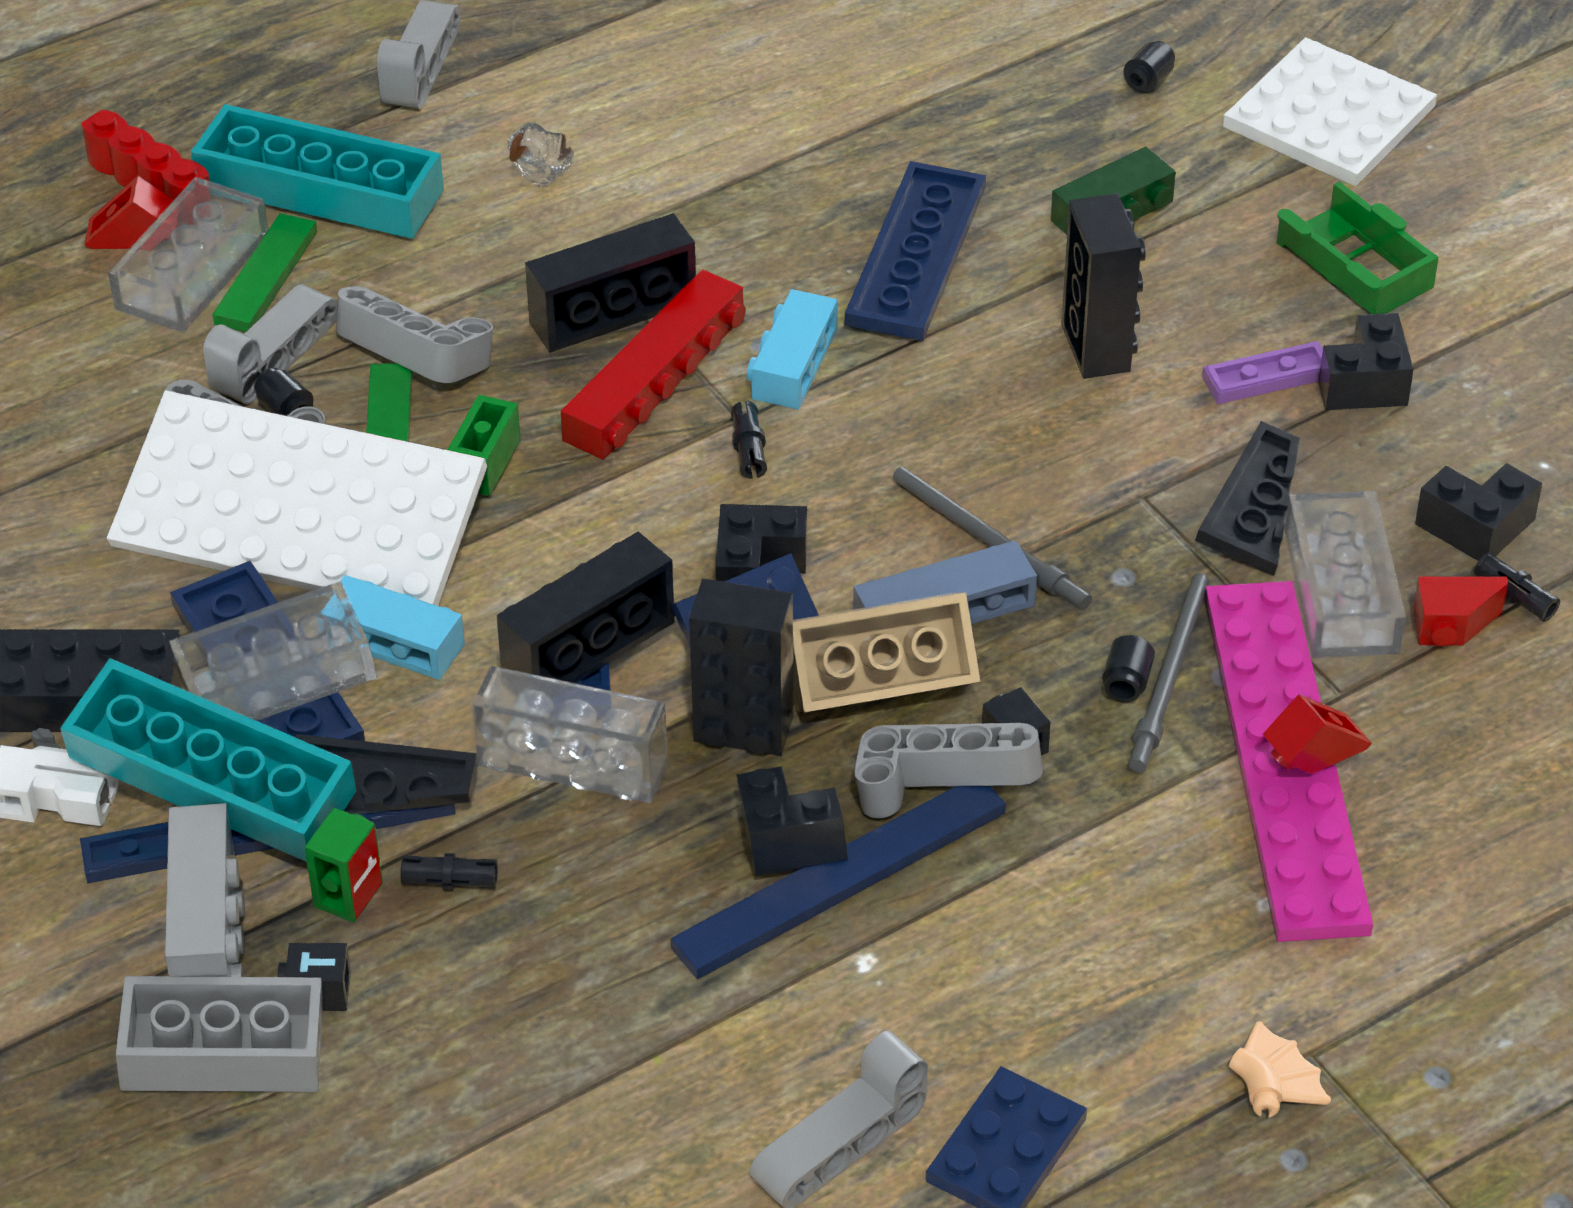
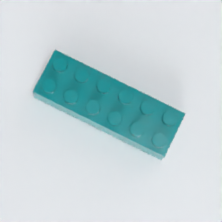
(321, 170)
(206, 756)

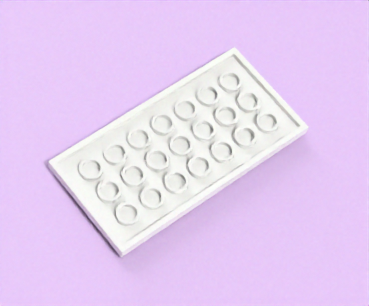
(295, 499)

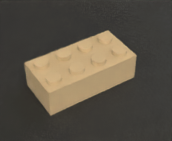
(883, 652)

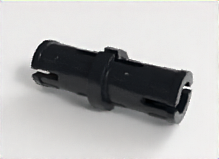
(749, 439)
(1538, 601)
(449, 871)

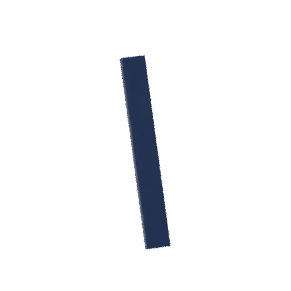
(146, 847)
(825, 885)

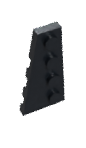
(1254, 501)
(401, 775)

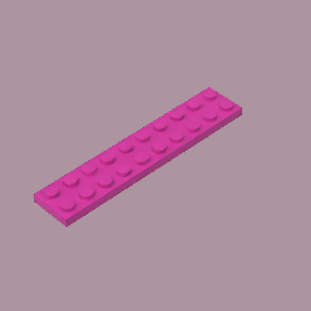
(1294, 814)

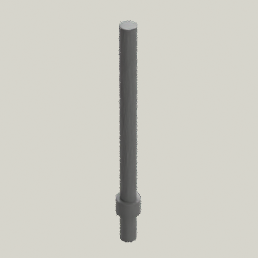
(1050, 577)
(1149, 729)

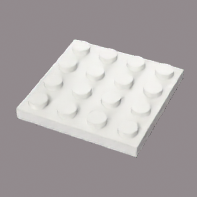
(1330, 111)

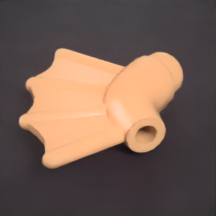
(1276, 1072)

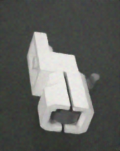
(52, 782)

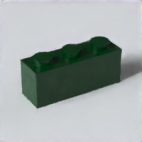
(1138, 178)

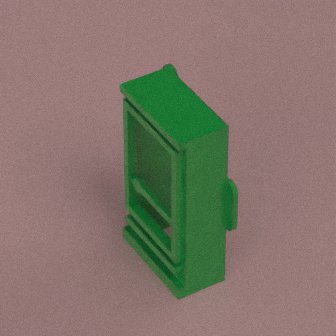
(1380, 231)

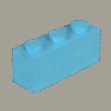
(793, 349)
(406, 628)

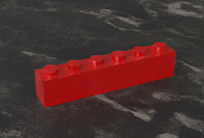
(652, 364)

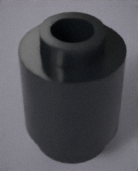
(1149, 66)
(281, 392)
(1128, 668)

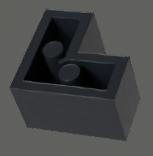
(1371, 370)
(1477, 515)
(759, 535)
(786, 828)

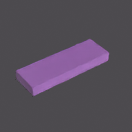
(1264, 372)

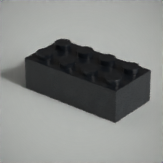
(608, 282)
(1102, 285)
(590, 613)
(742, 666)
(53, 668)

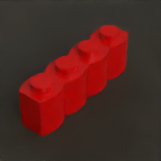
(132, 152)

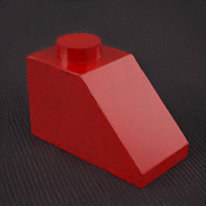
(126, 216)
(1456, 607)
(1313, 736)

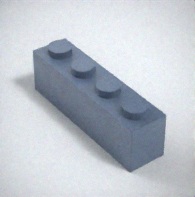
(994, 581)

